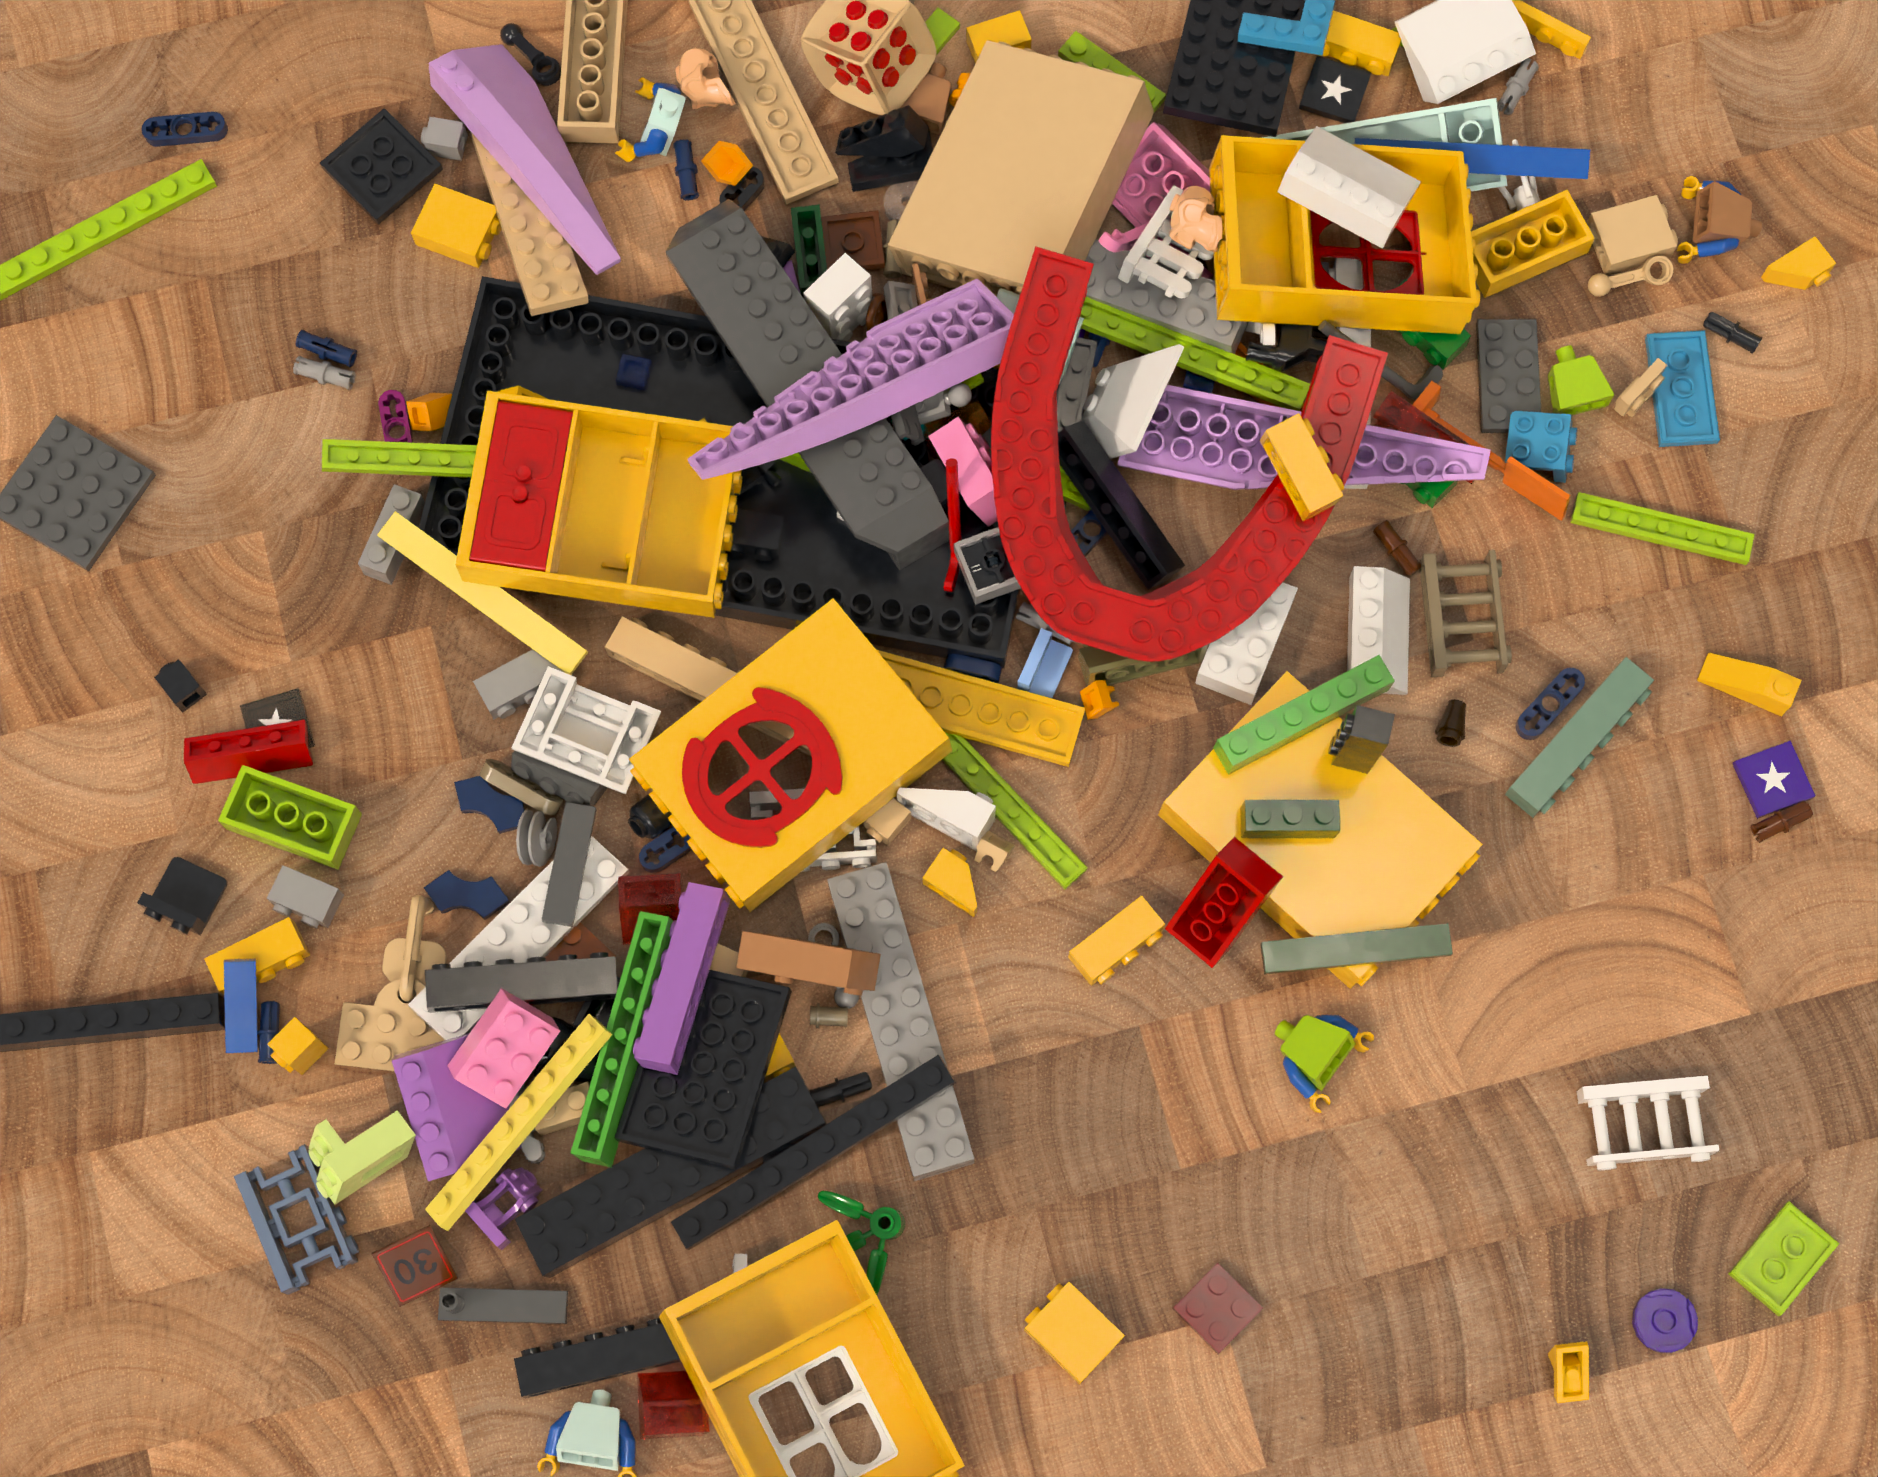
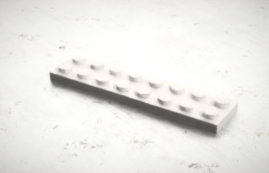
(521, 934)

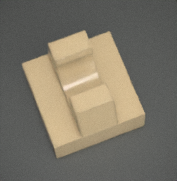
(995, 847)

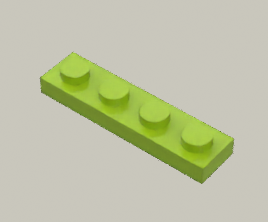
(1081, 49)

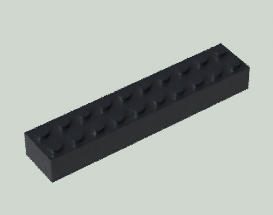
(659, 1182)

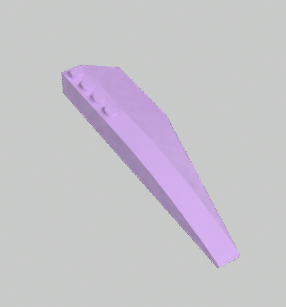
(874, 379)
(1218, 444)

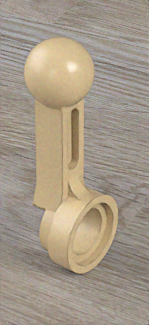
(1600, 284)

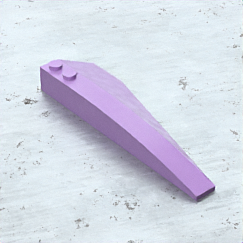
(515, 126)

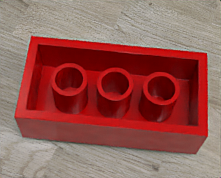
(1223, 902)

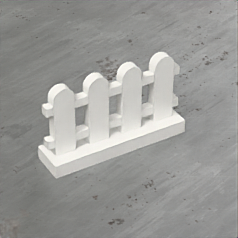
(1161, 252)

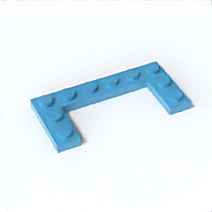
(1302, 36)

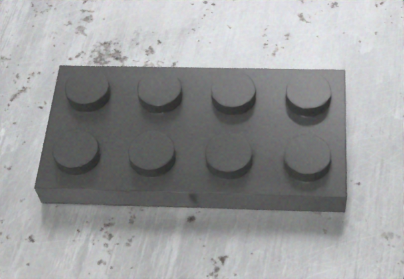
(1507, 371)

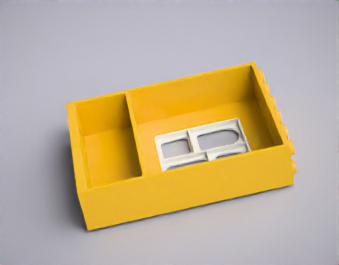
(778, 1324)

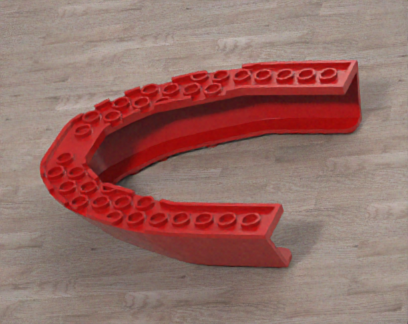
(1032, 507)

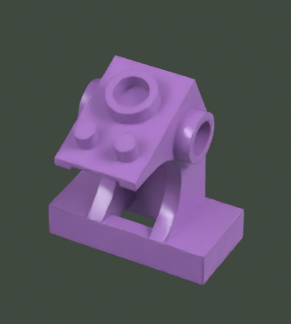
(490, 1218)

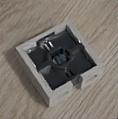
(985, 566)

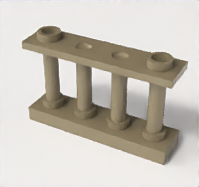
(1439, 629)

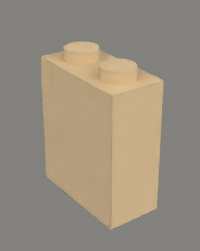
(1631, 234)

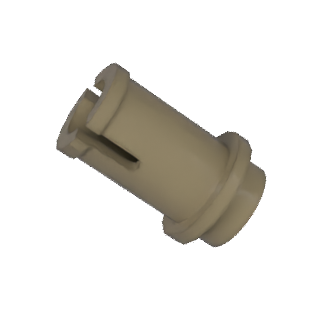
(828, 1016)

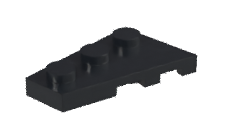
(880, 171)

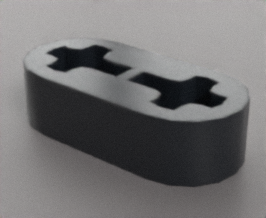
(748, 194)

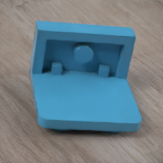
(1542, 442)

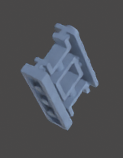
(273, 1229)

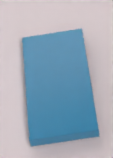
(1686, 396)

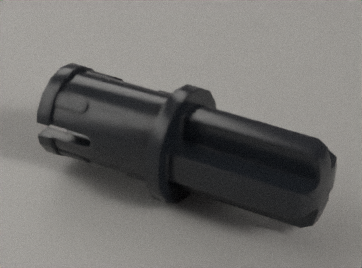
(1732, 332)
(841, 1089)

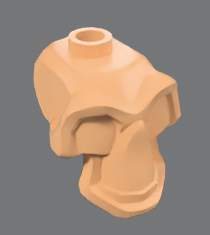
(701, 79)
(1193, 219)

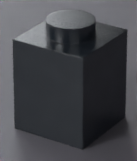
(180, 685)

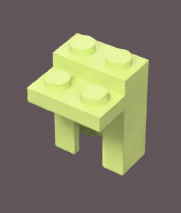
(360, 1160)

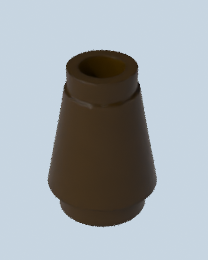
(1452, 724)

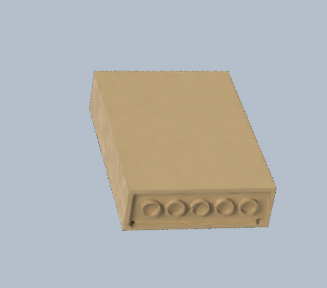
(1021, 167)

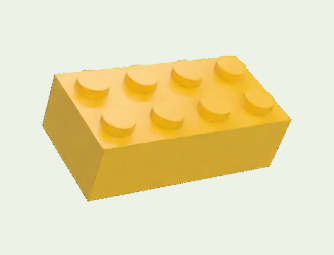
(1529, 243)

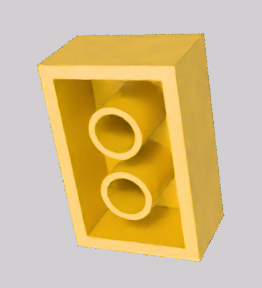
(1302, 466)

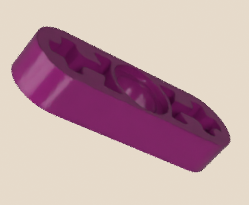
(402, 419)

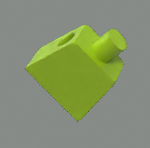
(1577, 384)

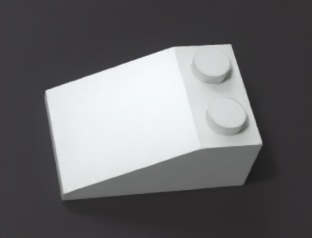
(952, 812)

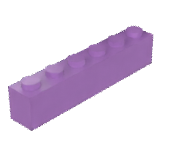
(681, 978)

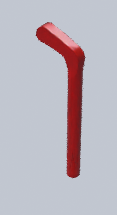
(954, 521)

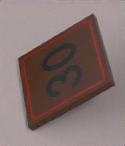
(414, 1265)

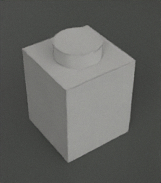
(444, 138)

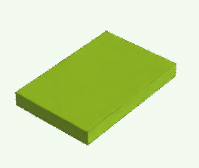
(1783, 1258)

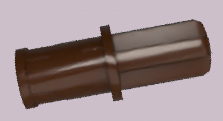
(1397, 548)
(1781, 821)

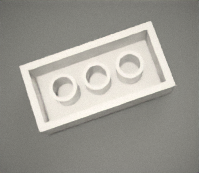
(1239, 658)

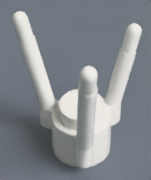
(1524, 195)

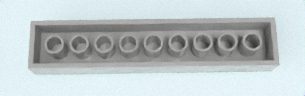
(900, 1016)

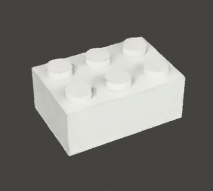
(841, 298)

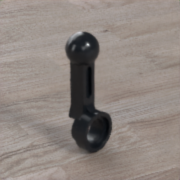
(512, 35)

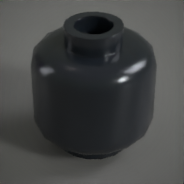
(648, 819)

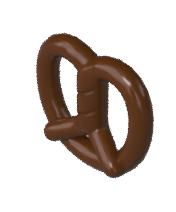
(876, 311)

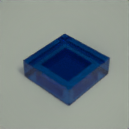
(633, 372)

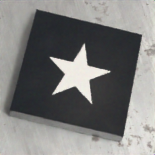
(1334, 90)

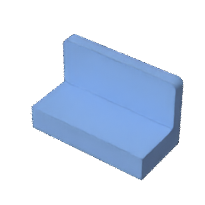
(1044, 665)

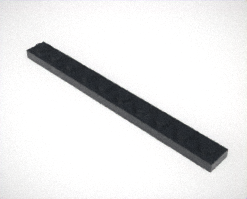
(813, 1152)

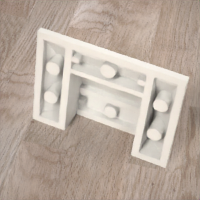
(1127, 399)
(585, 731)

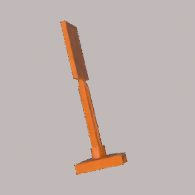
(1515, 473)

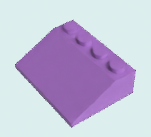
(442, 1111)

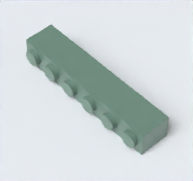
(1579, 737)

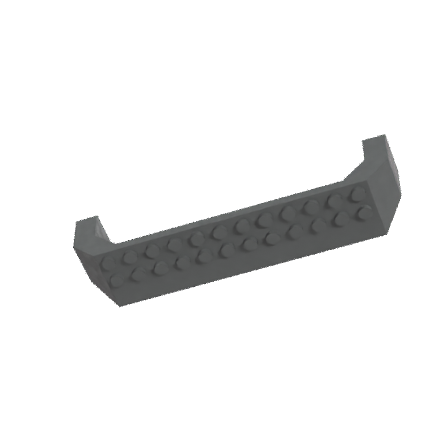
(778, 343)

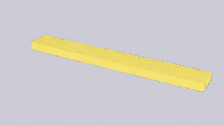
(488, 599)

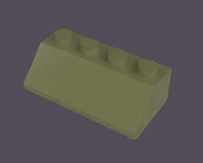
(1117, 669)

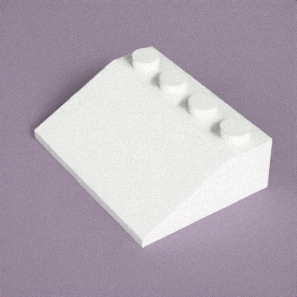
(1462, 44)
(1348, 186)

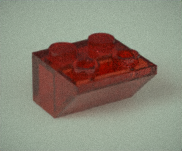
(648, 894)
(670, 1406)

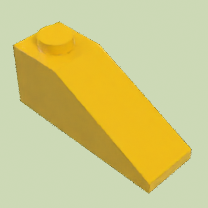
(1750, 682)

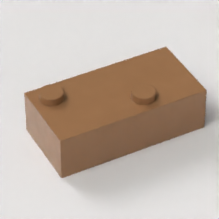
(808, 961)

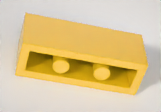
(1361, 44)
(1117, 941)
(272, 948)

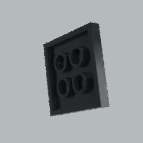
(381, 166)

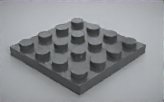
(73, 493)

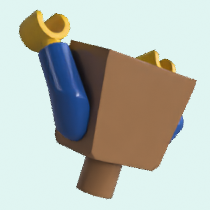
(1720, 218)

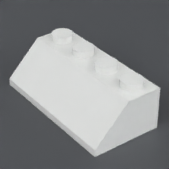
(1379, 622)

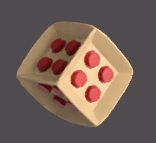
(869, 51)

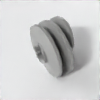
(535, 838)

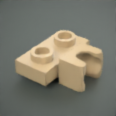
(1640, 389)

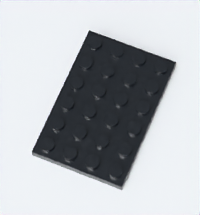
(1228, 79)
(720, 1078)

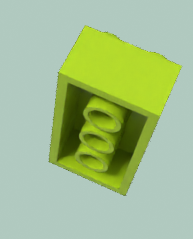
(290, 817)

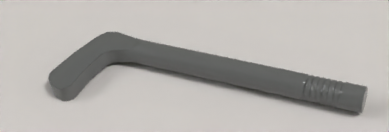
(1412, 391)

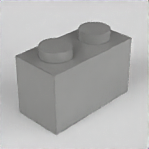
(305, 897)

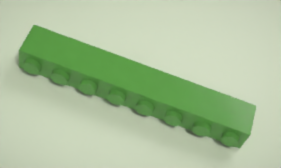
(616, 1060)

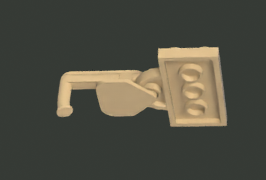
(377, 1033)

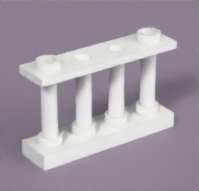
(1659, 1093)

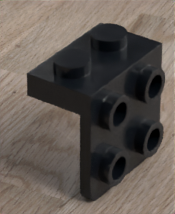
(184, 896)

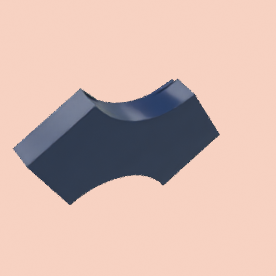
(478, 797)
(453, 893)

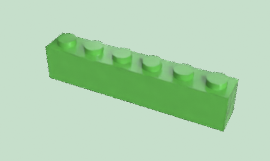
(1303, 714)

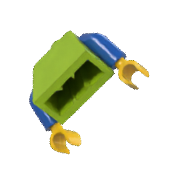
(1316, 1051)

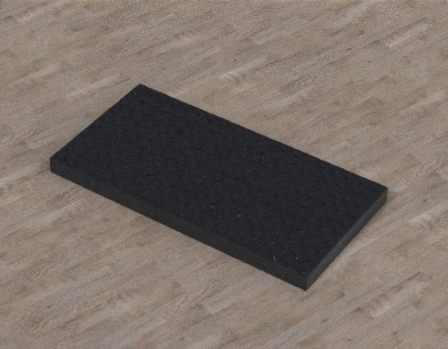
(693, 375)

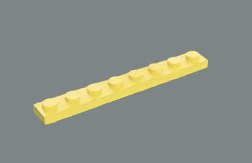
(518, 1122)

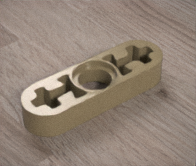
(524, 790)

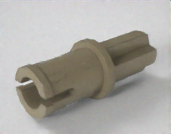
(891, 269)

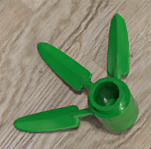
(854, 1209)

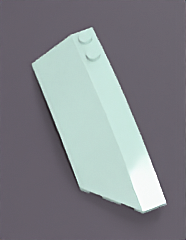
(1459, 123)

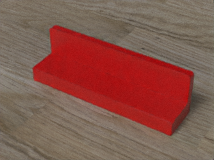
(261, 748)

